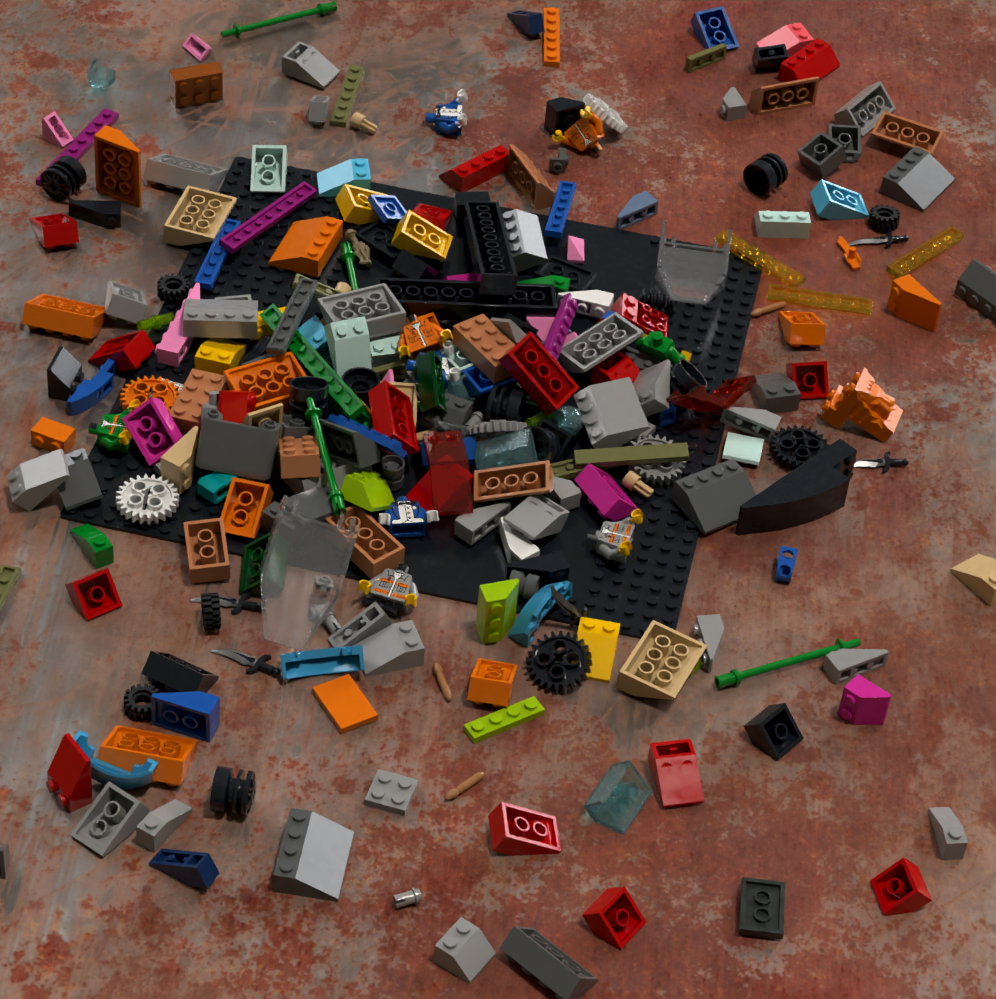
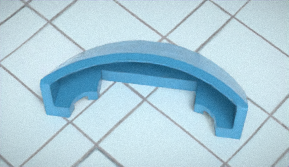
(535, 610)
(322, 661)
(104, 772)

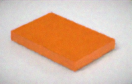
(345, 703)

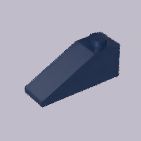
(528, 22)
(186, 866)

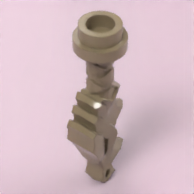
(361, 250)

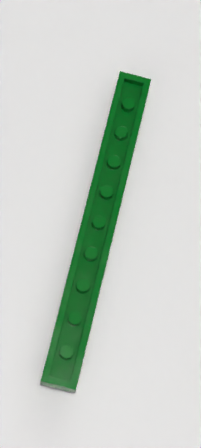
(318, 366)

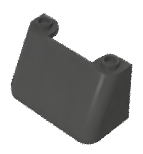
(237, 447)

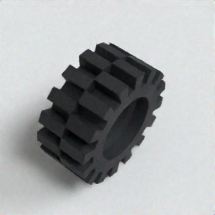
(884, 218)
(173, 288)
(211, 611)
(135, 695)

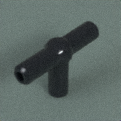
(387, 609)

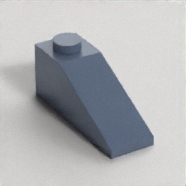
(637, 209)

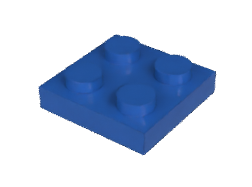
(387, 208)

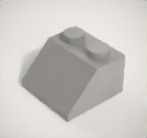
(463, 951)

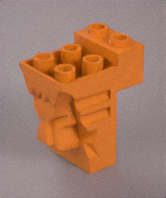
(864, 405)

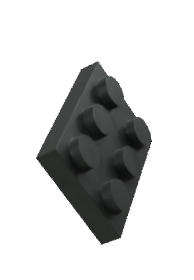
(762, 908)

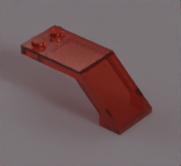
(720, 399)
(448, 472)

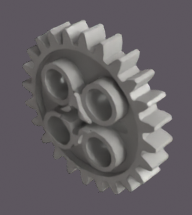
(493, 428)
(657, 471)

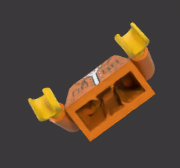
(584, 133)
(421, 337)

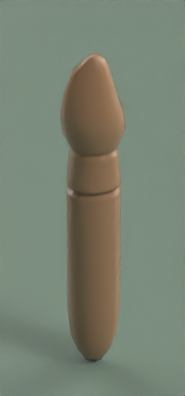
(759, 311)
(438, 671)
(453, 793)

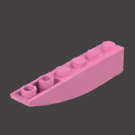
(173, 344)

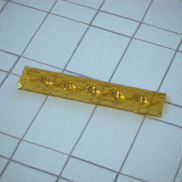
(925, 252)
(761, 260)
(820, 299)

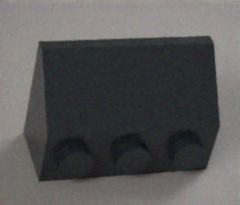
(177, 673)

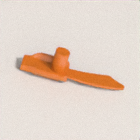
(850, 254)

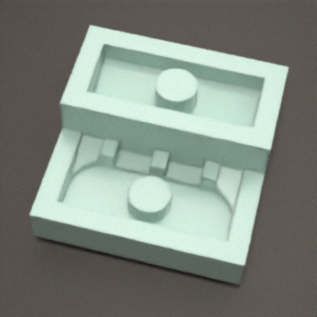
(743, 448)

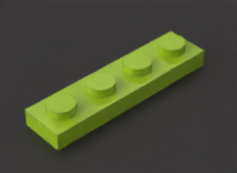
(503, 719)

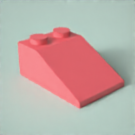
(792, 35)

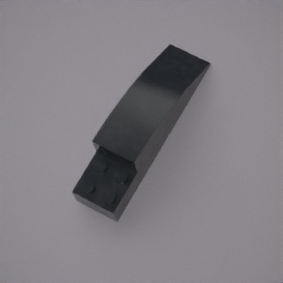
(803, 494)

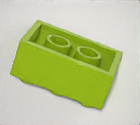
(367, 491)
(496, 609)

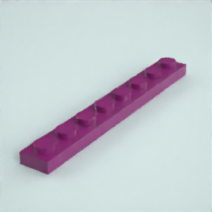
(85, 139)
(267, 217)
(561, 325)

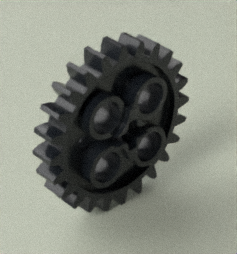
(795, 445)
(559, 662)

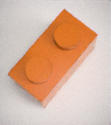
(53, 435)

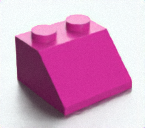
(864, 702)

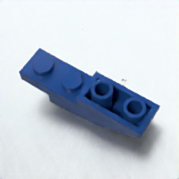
(92, 392)

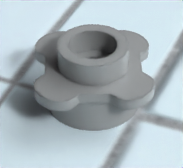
(323, 583)

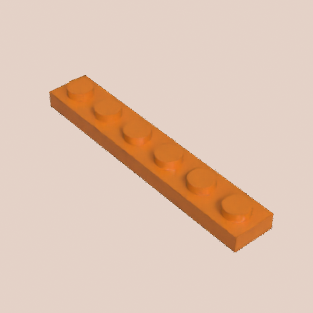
(551, 37)

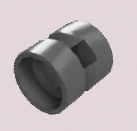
(392, 470)
(527, 584)

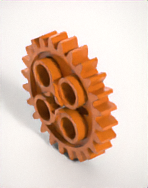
(141, 388)

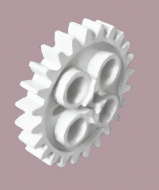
(607, 115)
(160, 502)

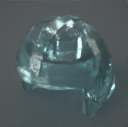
(100, 76)
(458, 389)
(569, 419)

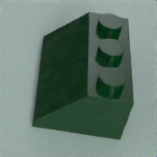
(430, 384)
(251, 566)

